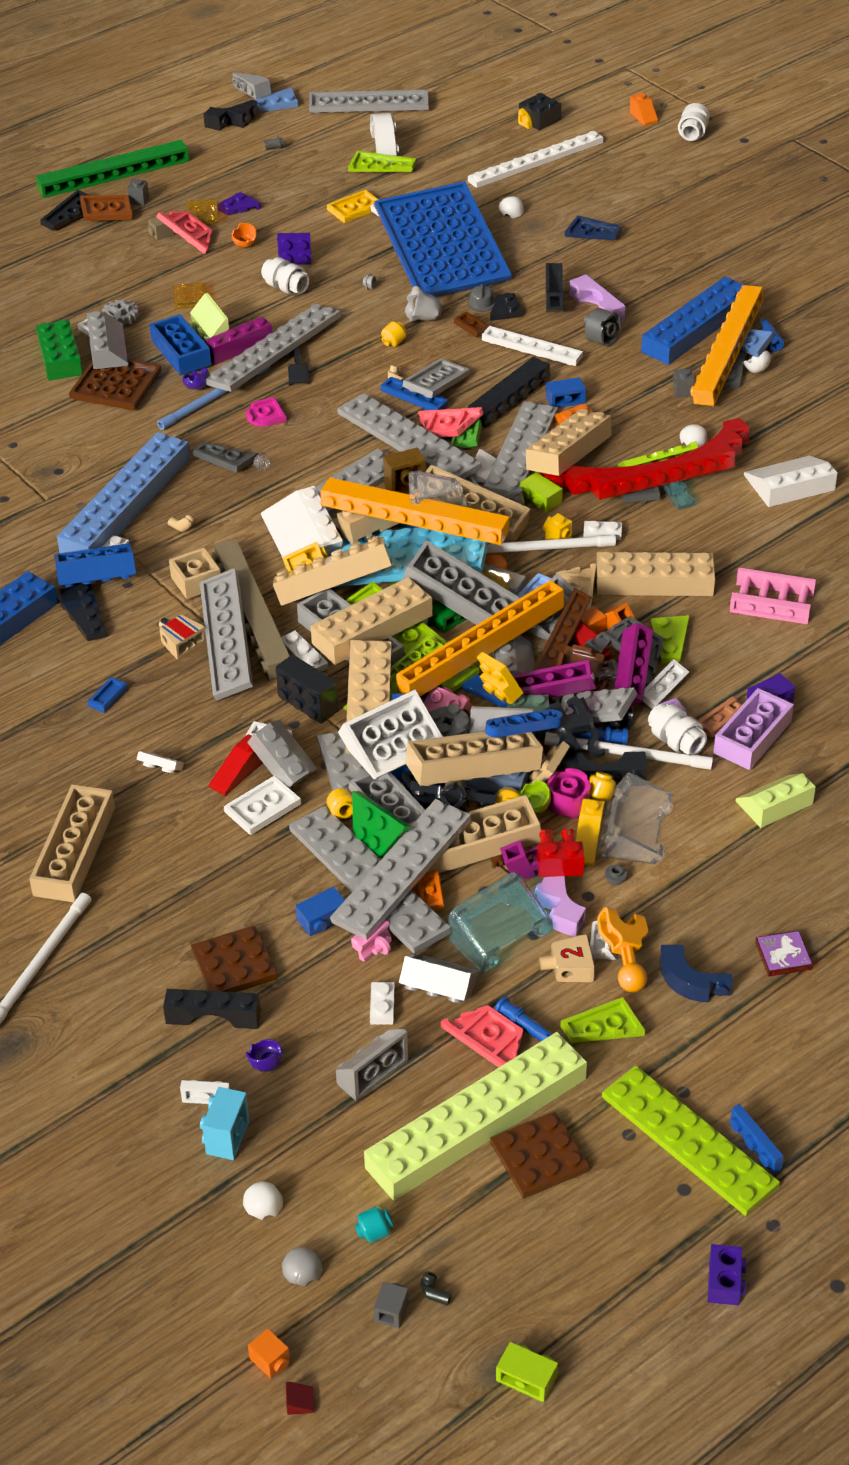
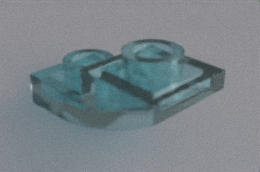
(678, 494)

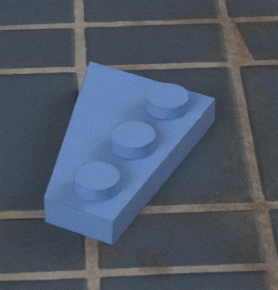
(277, 101)
(757, 342)

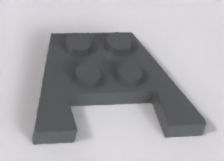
(614, 638)

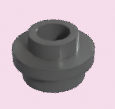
(615, 874)

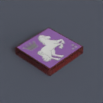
(783, 953)

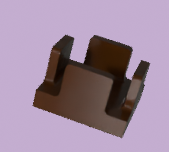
(580, 653)

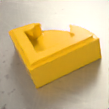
(524, 118)

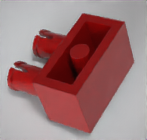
(560, 858)

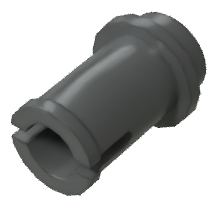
(274, 143)

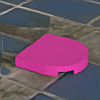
(265, 412)

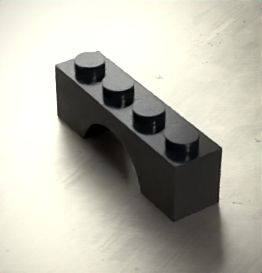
(629, 762)
(236, 1007)

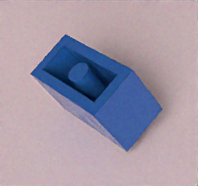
(565, 392)
(316, 911)

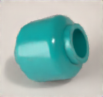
(374, 1224)

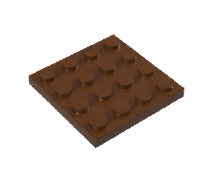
(116, 386)

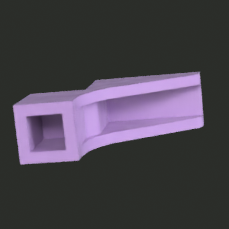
(565, 914)

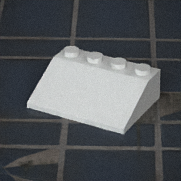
(792, 480)
(300, 522)
(381, 735)

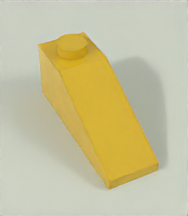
(590, 827)

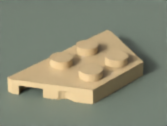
(581, 579)

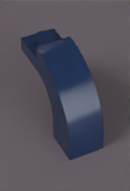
(689, 982)

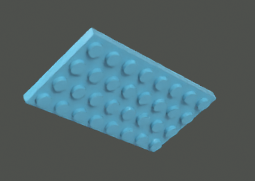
(405, 544)

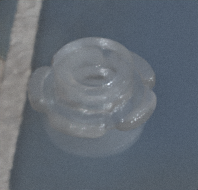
(265, 462)

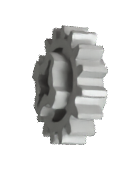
(122, 311)

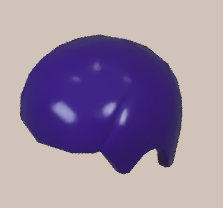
(196, 380)
(265, 1055)

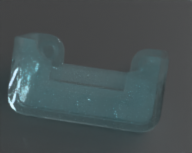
(496, 920)

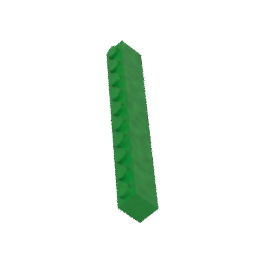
(112, 168)

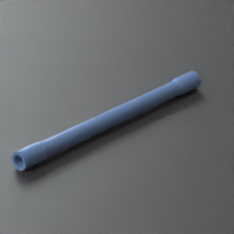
(172, 418)

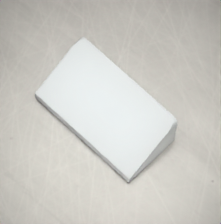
(487, 464)
(599, 948)

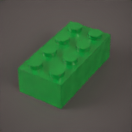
(58, 350)

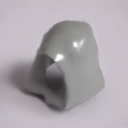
(426, 306)

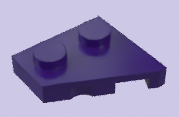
(238, 204)

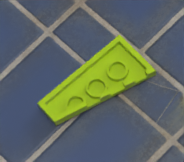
(660, 455)

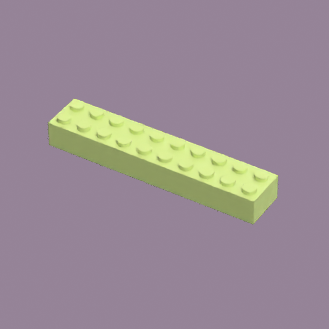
(474, 1116)

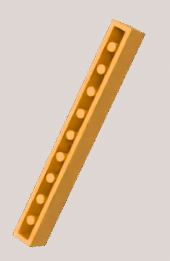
(727, 345)
(428, 514)
(483, 637)

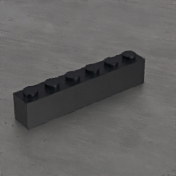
(512, 390)

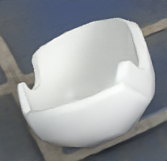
(512, 206)
(758, 364)
(694, 433)
(262, 1200)

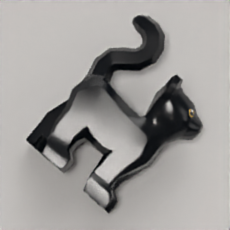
(577, 723)

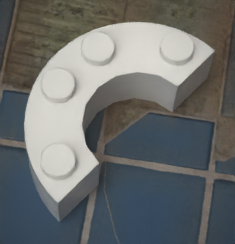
(382, 129)

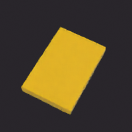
(352, 206)

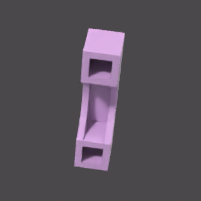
(587, 290)

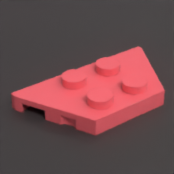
(188, 227)
(449, 421)
(487, 1034)

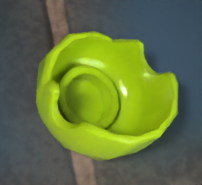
(538, 795)

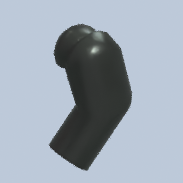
(432, 1291)

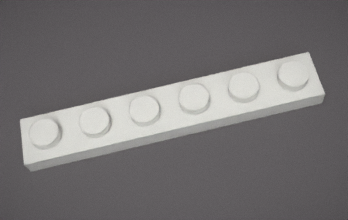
(532, 345)

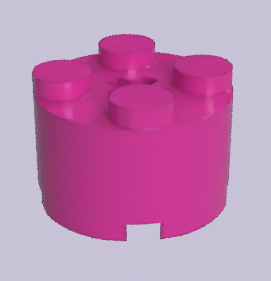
(568, 792)

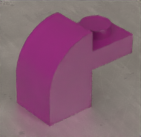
(520, 860)

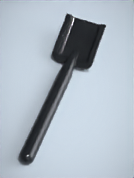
(298, 372)

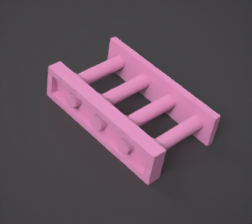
(768, 607)

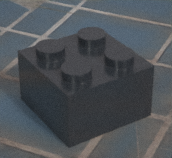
(542, 110)

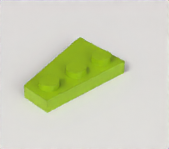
(603, 1022)

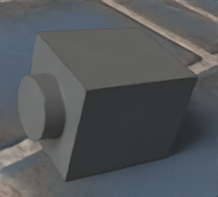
(138, 192)
(682, 382)
(391, 1304)

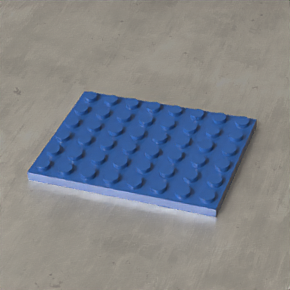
(442, 239)

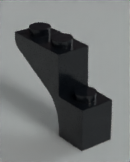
(236, 115)
(554, 287)

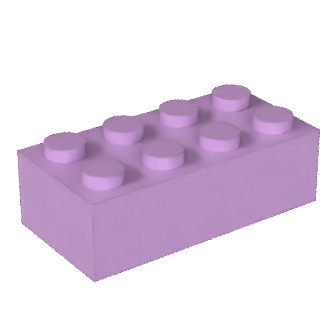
(753, 728)

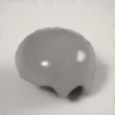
(302, 1266)

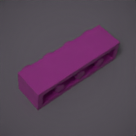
(237, 340)
(634, 660)
(558, 680)

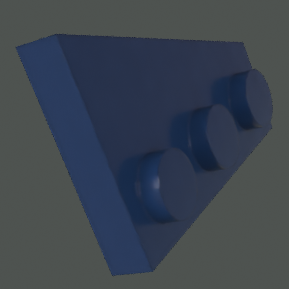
(589, 228)

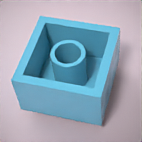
(225, 1123)

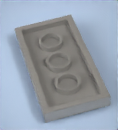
(436, 378)
(604, 704)
(338, 764)

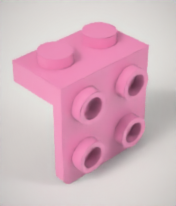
(443, 697)

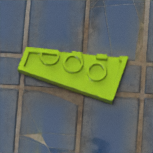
(378, 162)

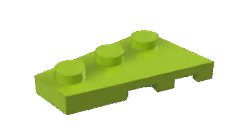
(673, 633)

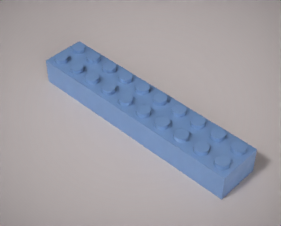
(125, 494)

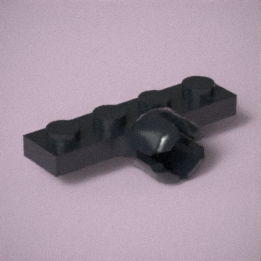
(454, 793)

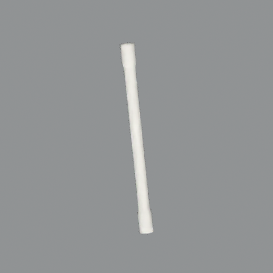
(599, 541)
(692, 760)
(75, 911)

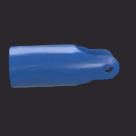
(777, 342)

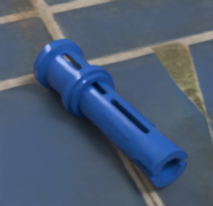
(608, 735)
(520, 1018)

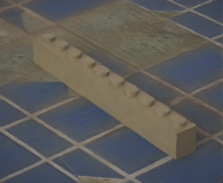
(257, 618)

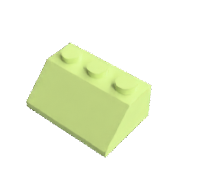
(208, 318)
(778, 799)

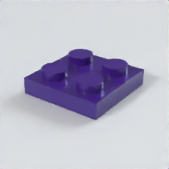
(295, 247)

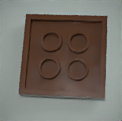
(234, 961)
(539, 1154)

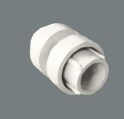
(693, 121)
(285, 276)
(677, 729)

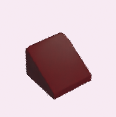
(299, 1398)

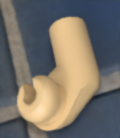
(393, 372)
(181, 525)

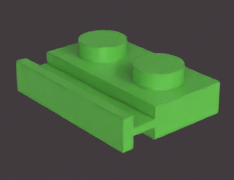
(469, 437)

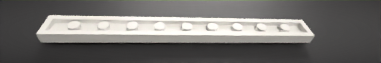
(535, 159)

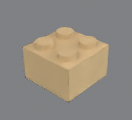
(191, 569)

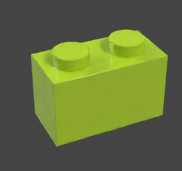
(541, 492)
(527, 1371)

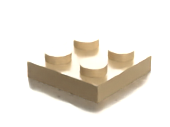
(549, 763)

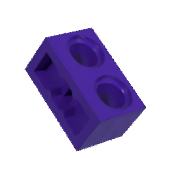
(724, 1274)

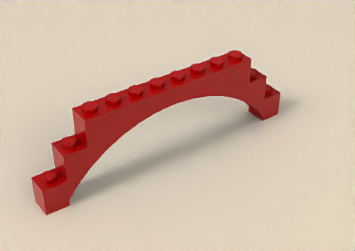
(614, 481)

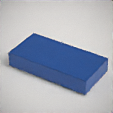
(107, 695)

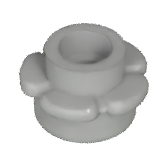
(369, 281)

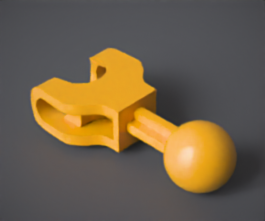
(625, 940)

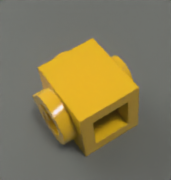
(557, 527)

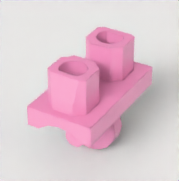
(376, 943)

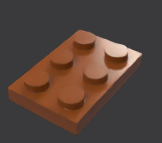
(106, 207)

